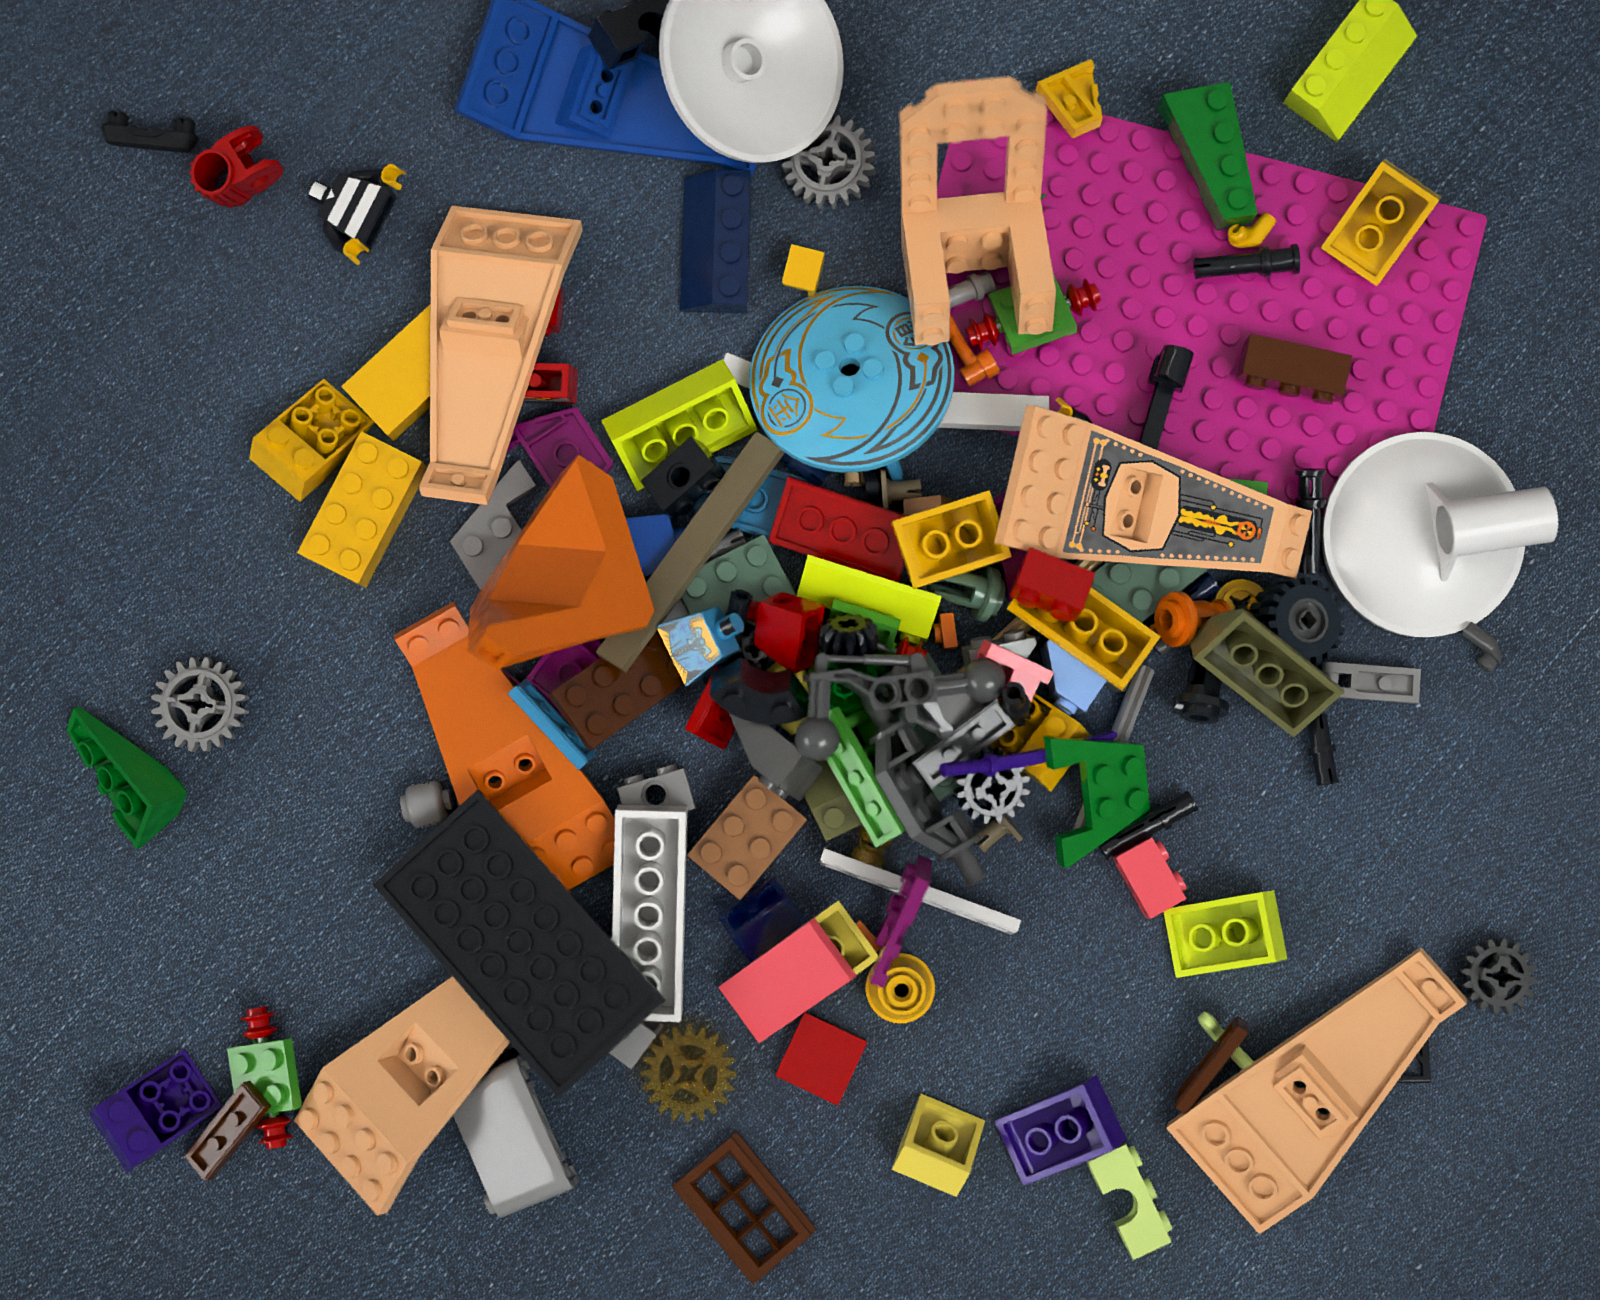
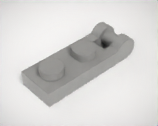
(1376, 682)

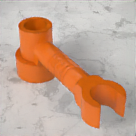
(976, 366)

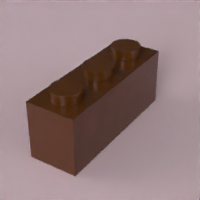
(1294, 369)

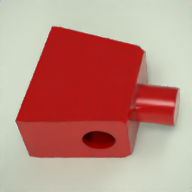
(787, 629)

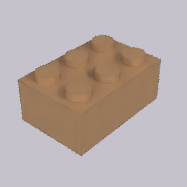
(747, 837)

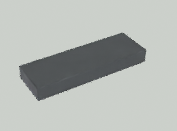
(969, 736)

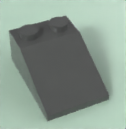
(776, 759)

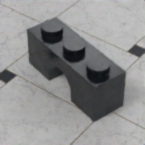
(618, 33)

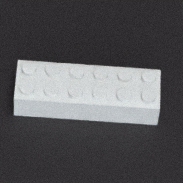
(652, 897)

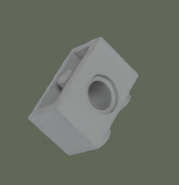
(670, 778)

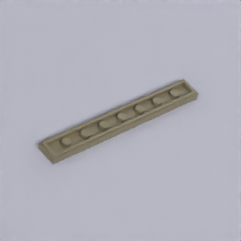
(697, 544)

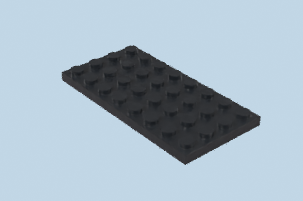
(519, 943)

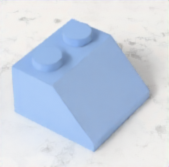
(1072, 682)

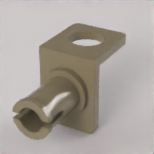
(897, 490)
(997, 831)

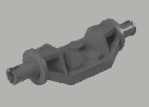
(912, 800)

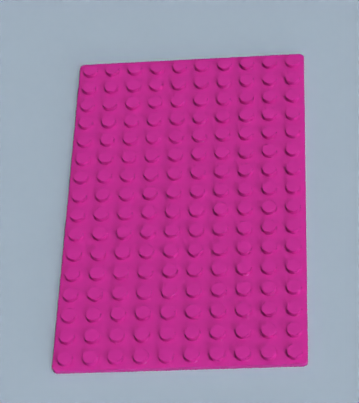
(1134, 222)

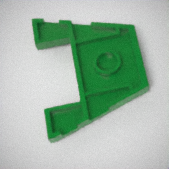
(1111, 786)

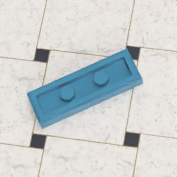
(551, 723)

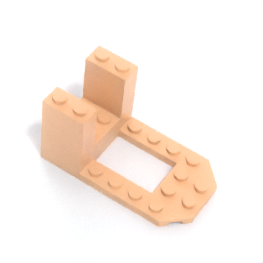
(980, 228)

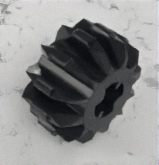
(848, 636)

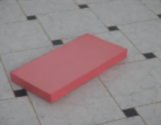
(787, 980)

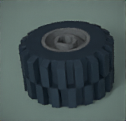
(1302, 616)

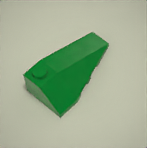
(136, 783)

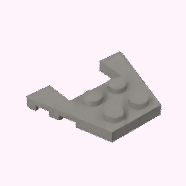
(492, 527)

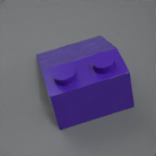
(1061, 1130)

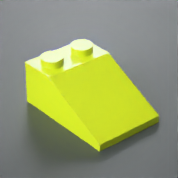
(1225, 934)

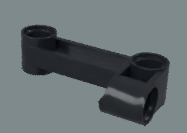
(1168, 375)

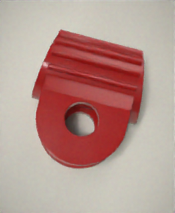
(244, 175)

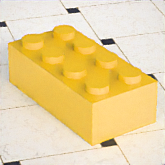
(363, 509)

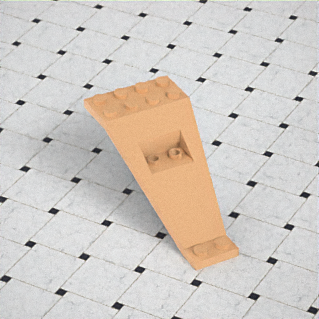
(383, 1096)

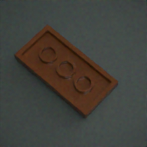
(607, 699)

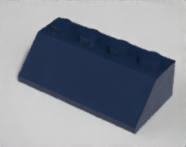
(716, 242)

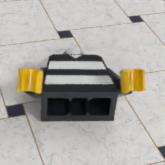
(356, 208)

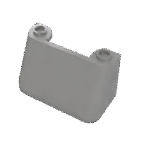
(512, 1141)

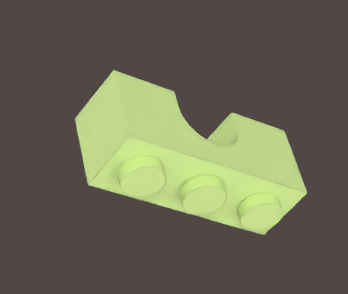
(1143, 1227)

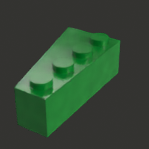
(1210, 140)

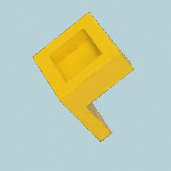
(803, 269)

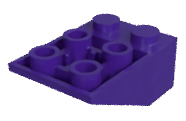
(155, 1110)

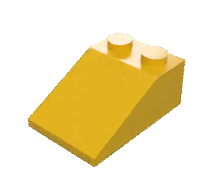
(1381, 222)
(950, 539)

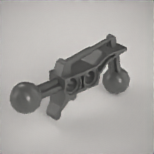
(818, 736)

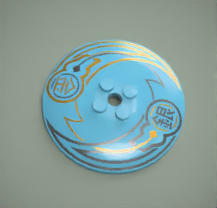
(858, 418)

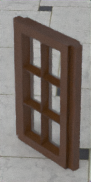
(721, 1230)

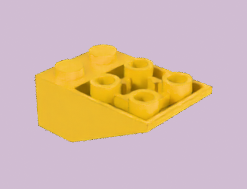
(309, 439)
(1044, 721)

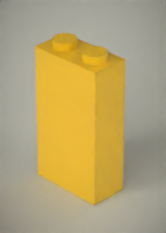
(397, 379)

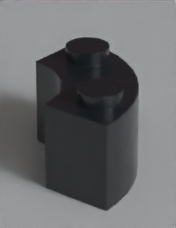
(759, 694)

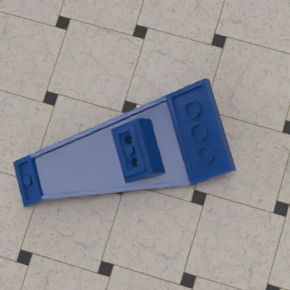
(541, 73)

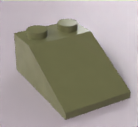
(830, 804)

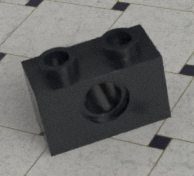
(666, 479)

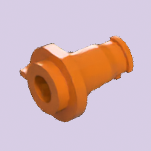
(1180, 617)

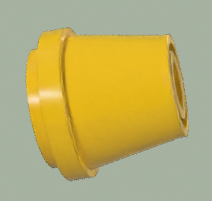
(920, 995)

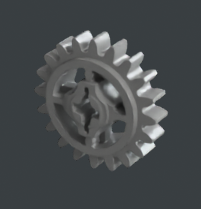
(840, 167)
(199, 717)

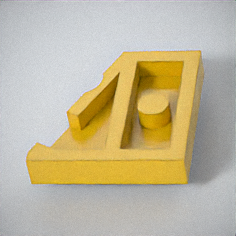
(1073, 98)

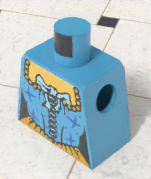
(701, 642)

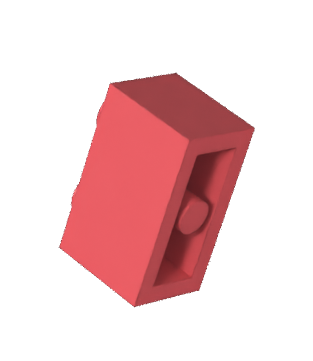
(1150, 877)

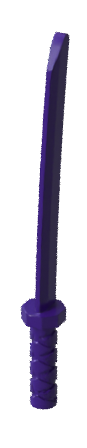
(991, 764)

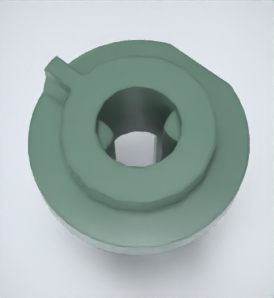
(982, 592)

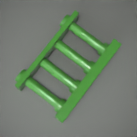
(857, 776)

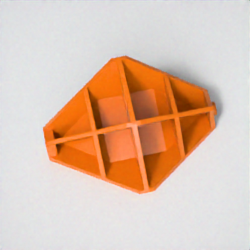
(564, 576)

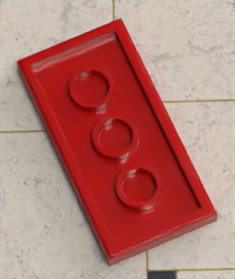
(837, 529)

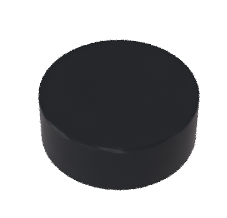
(873, 486)

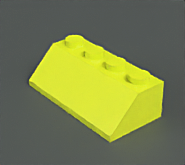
(1351, 66)
(699, 406)
(826, 581)

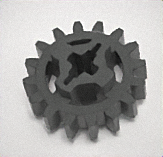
(1498, 989)

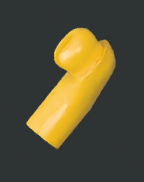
(1251, 236)

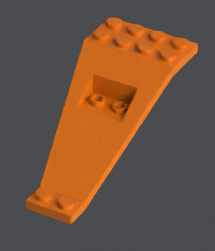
(488, 735)

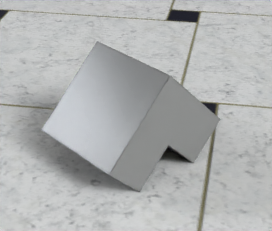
(636, 1043)

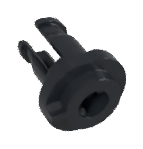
(1201, 698)

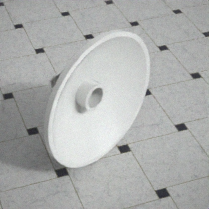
(752, 73)
(1429, 533)

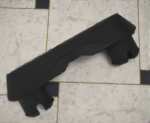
(178, 140)

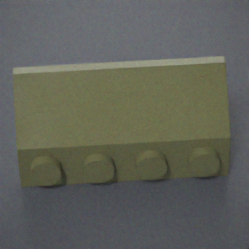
(1264, 669)

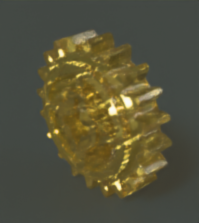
(698, 1087)

